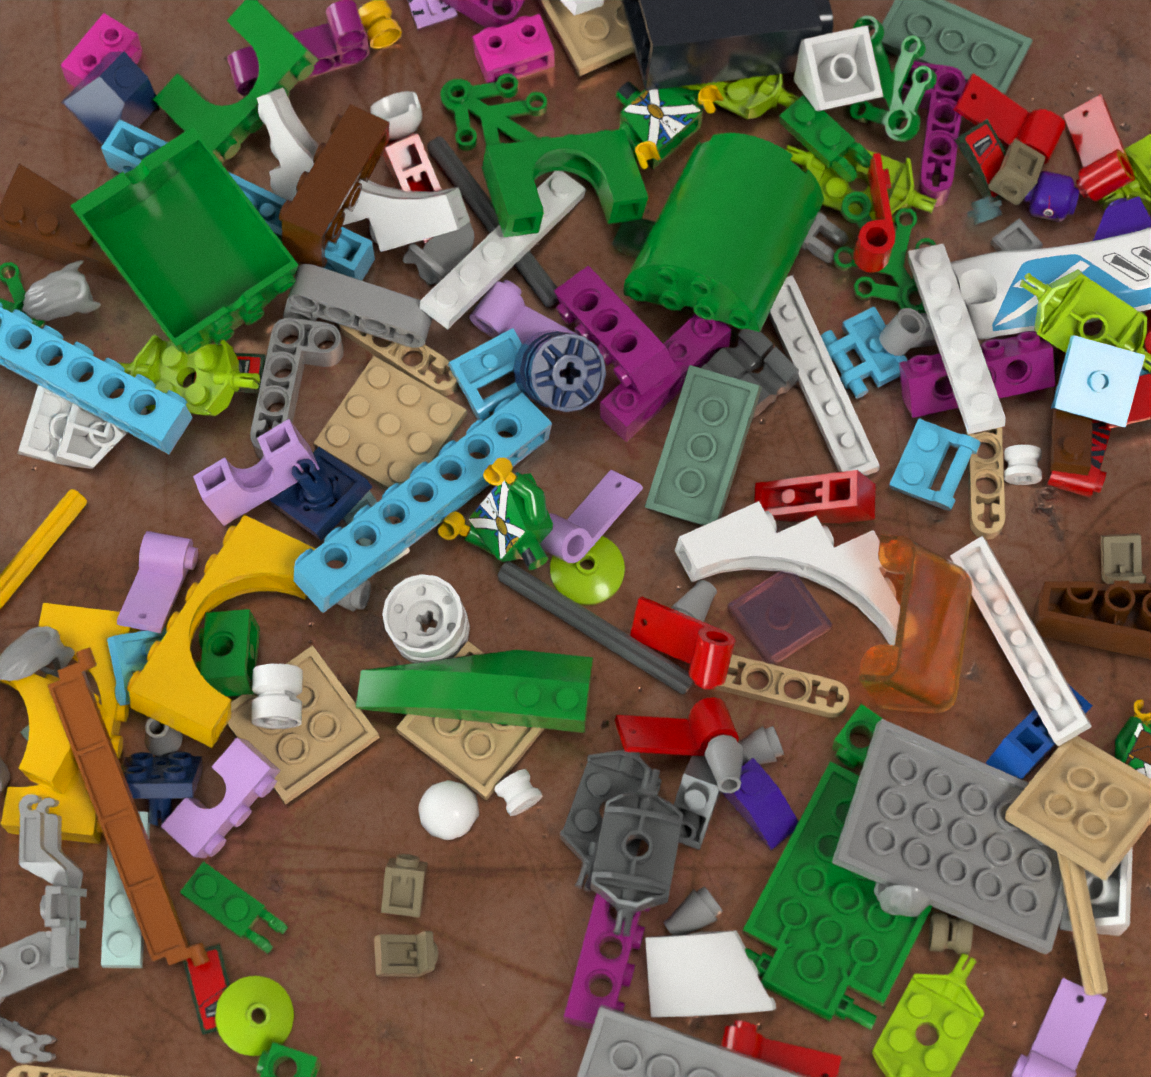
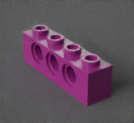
(615, 330)
(691, 345)
(1029, 373)
(591, 966)

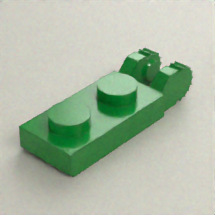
(824, 138)
(230, 905)

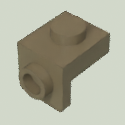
(1121, 558)
(405, 954)

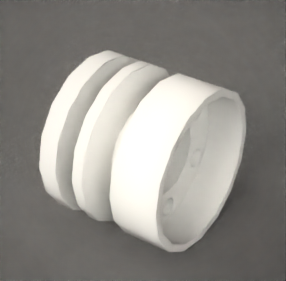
(418, 602)

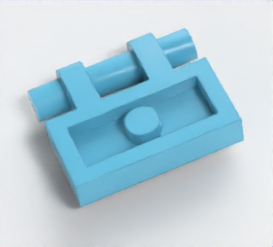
(863, 336)

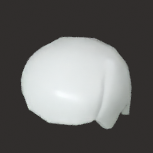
(401, 111)
(448, 809)

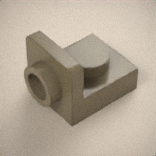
(1018, 172)
(404, 885)

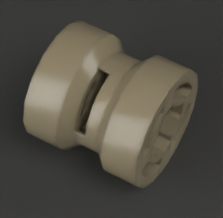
(959, 934)

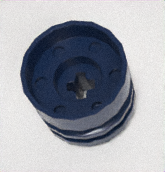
(539, 366)

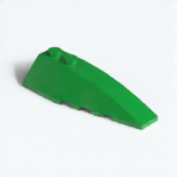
(487, 688)

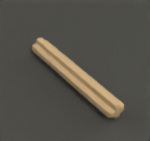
(1083, 927)

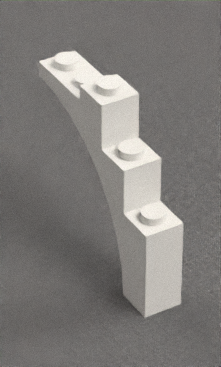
(394, 214)
(806, 549)

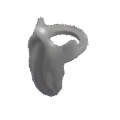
(441, 253)
(59, 295)
(33, 652)
(901, 899)

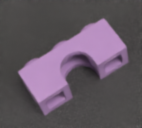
(235, 491)
(246, 778)

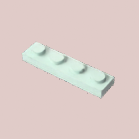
(121, 933)

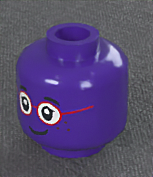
(1053, 196)

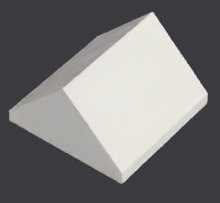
(838, 69)
(1108, 899)

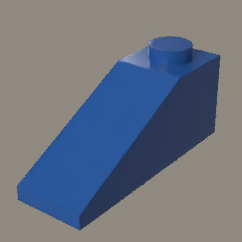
(1027, 744)

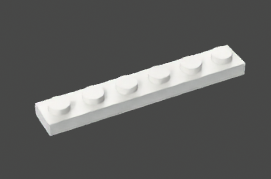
(498, 255)
(956, 339)
(821, 382)
(1022, 643)

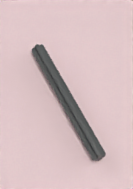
(485, 211)
(595, 627)

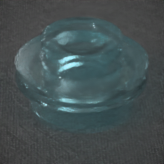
(984, 210)

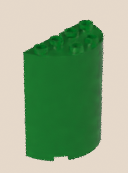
(728, 232)
(188, 243)

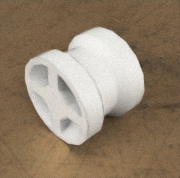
(1022, 464)
(518, 792)

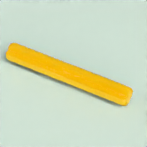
(40, 543)

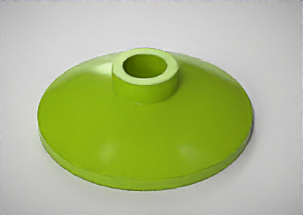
(591, 585)
(235, 1010)

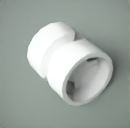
(277, 692)

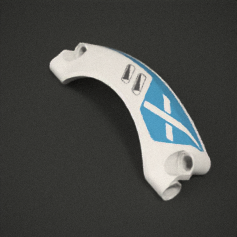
(1004, 308)

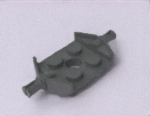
(603, 779)
(628, 880)

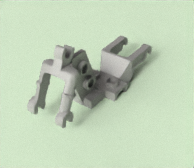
(48, 952)

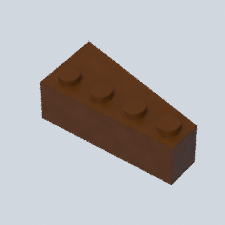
(332, 185)
(41, 222)
(1097, 615)

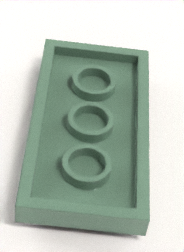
(957, 40)
(703, 446)

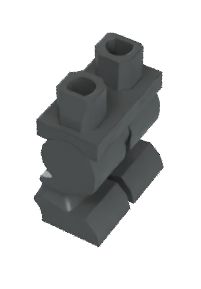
(752, 353)

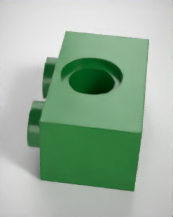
(232, 633)

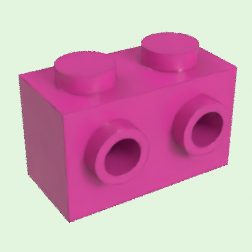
(103, 37)
(514, 49)

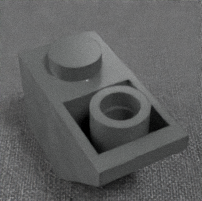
(696, 801)

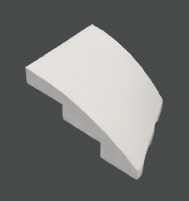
(66, 433)
(703, 976)

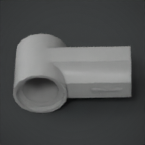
(907, 331)

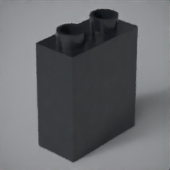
(720, 39)

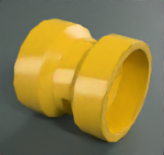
(380, 27)

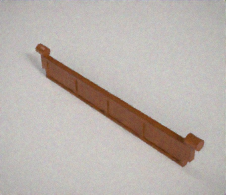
(119, 815)

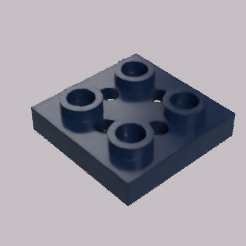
(319, 490)
(162, 779)

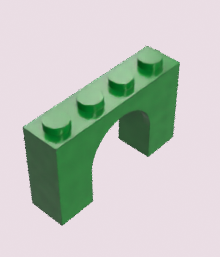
(281, 65)
(599, 157)

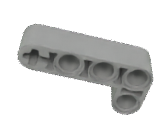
(357, 306)
(294, 358)

